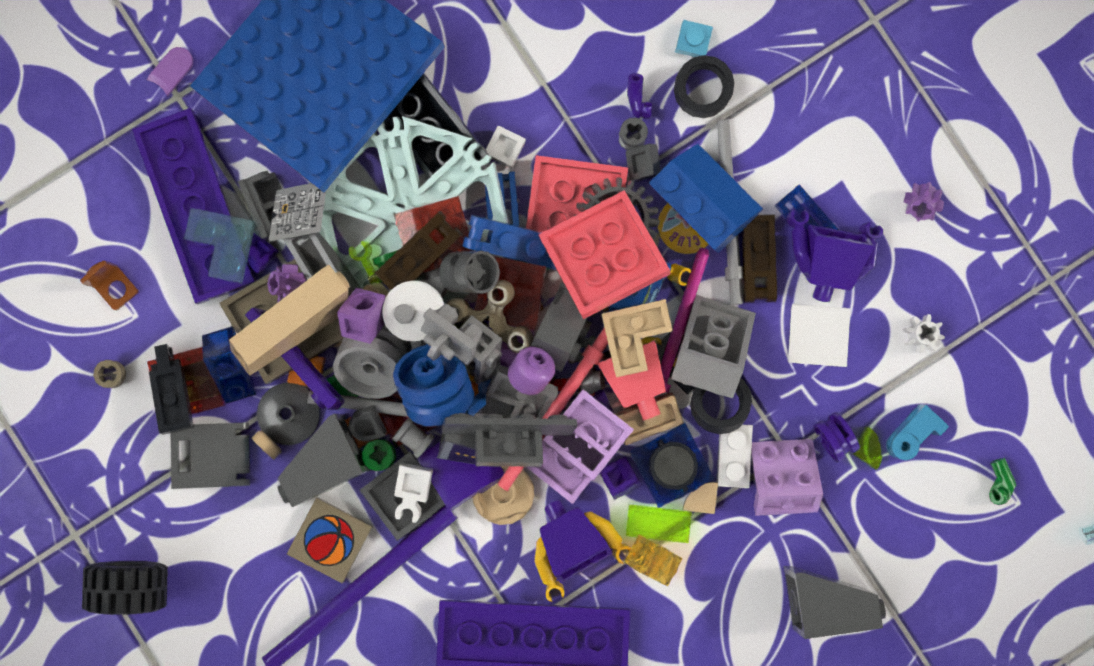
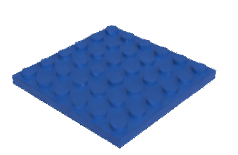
(317, 77)

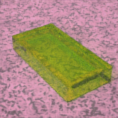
(658, 523)

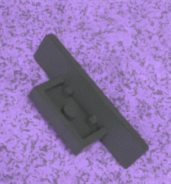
(508, 440)

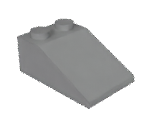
(714, 347)

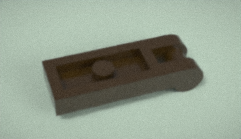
(418, 252)
(759, 259)

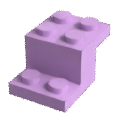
(580, 457)

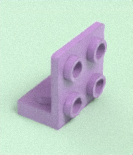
(786, 477)

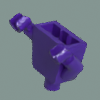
(833, 256)

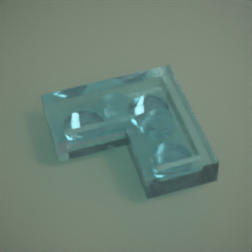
(231, 240)

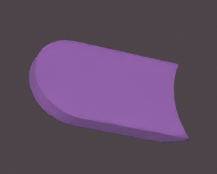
(172, 69)

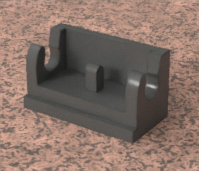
(260, 197)

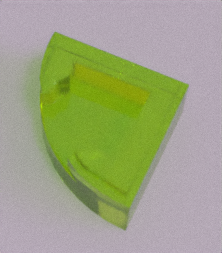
(869, 448)

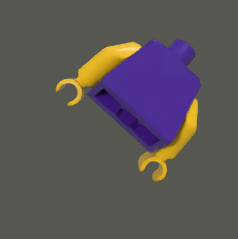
(573, 544)

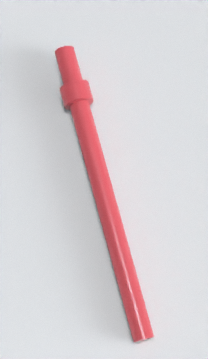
(592, 356)

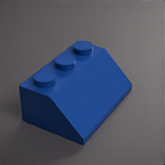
(706, 196)

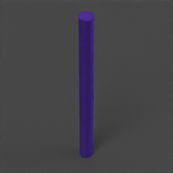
(360, 587)

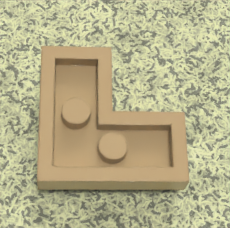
(627, 327)

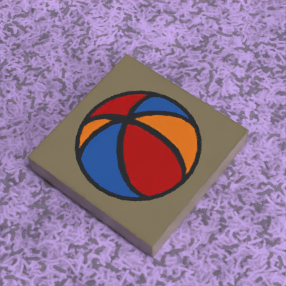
(329, 540)

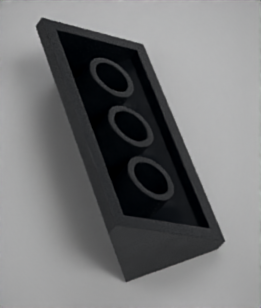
(428, 106)

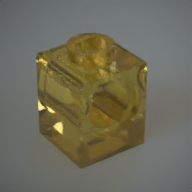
(653, 560)

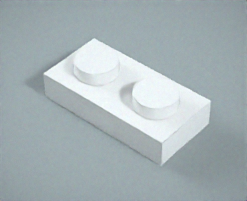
(735, 458)

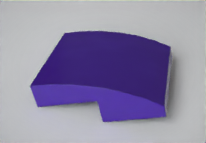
(458, 480)

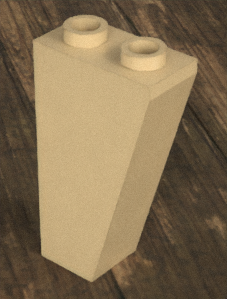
(291, 320)

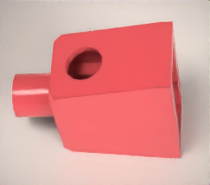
(640, 386)

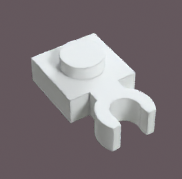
(412, 486)

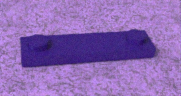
(323, 392)

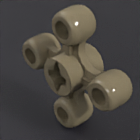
(497, 320)

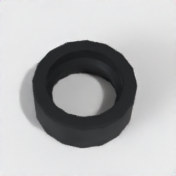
(708, 63)
(721, 426)

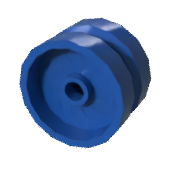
(432, 387)

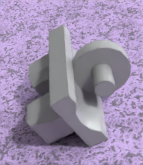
(446, 338)

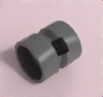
(469, 272)

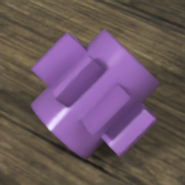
(923, 201)
(285, 280)

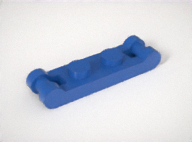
(507, 241)

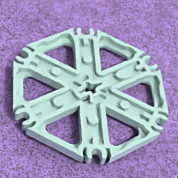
(404, 188)

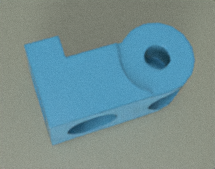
(917, 426)

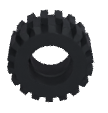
(124, 587)

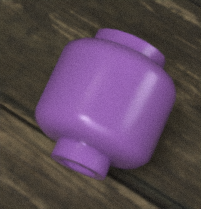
(531, 370)

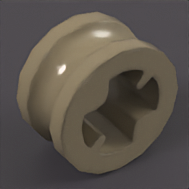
(99, 376)

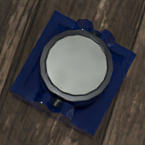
(671, 465)

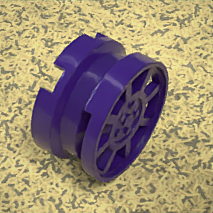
(836, 437)

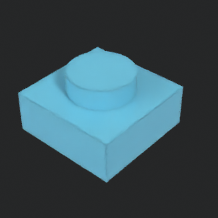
(693, 39)

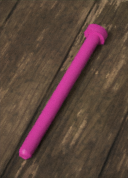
(683, 314)

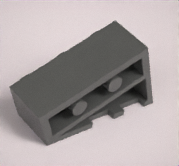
(561, 329)

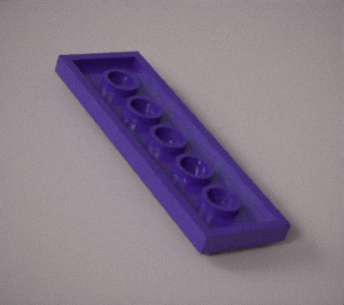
(184, 180)
(531, 634)

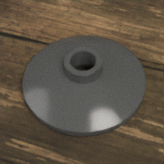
(303, 418)

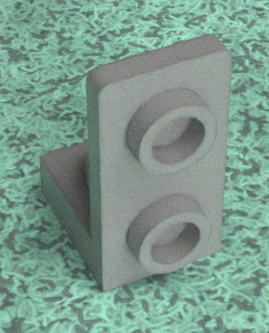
(486, 353)

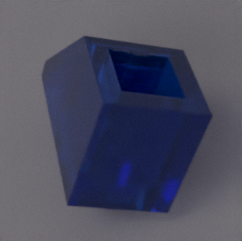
(224, 367)

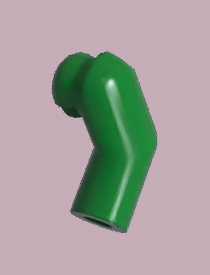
(1004, 483)

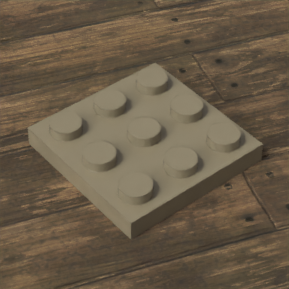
(259, 297)

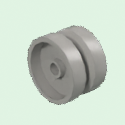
(368, 367)

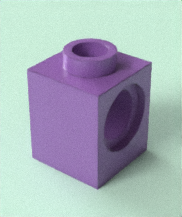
(361, 315)

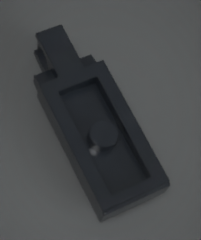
(170, 392)

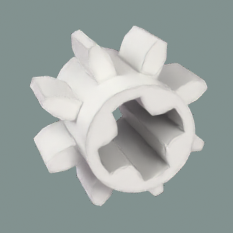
(930, 338)

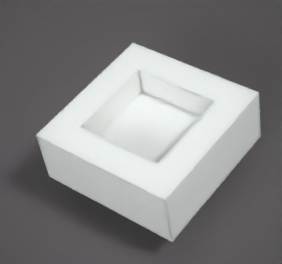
(505, 146)

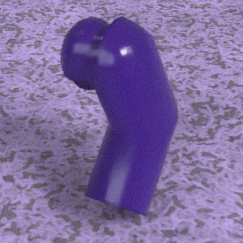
(635, 94)

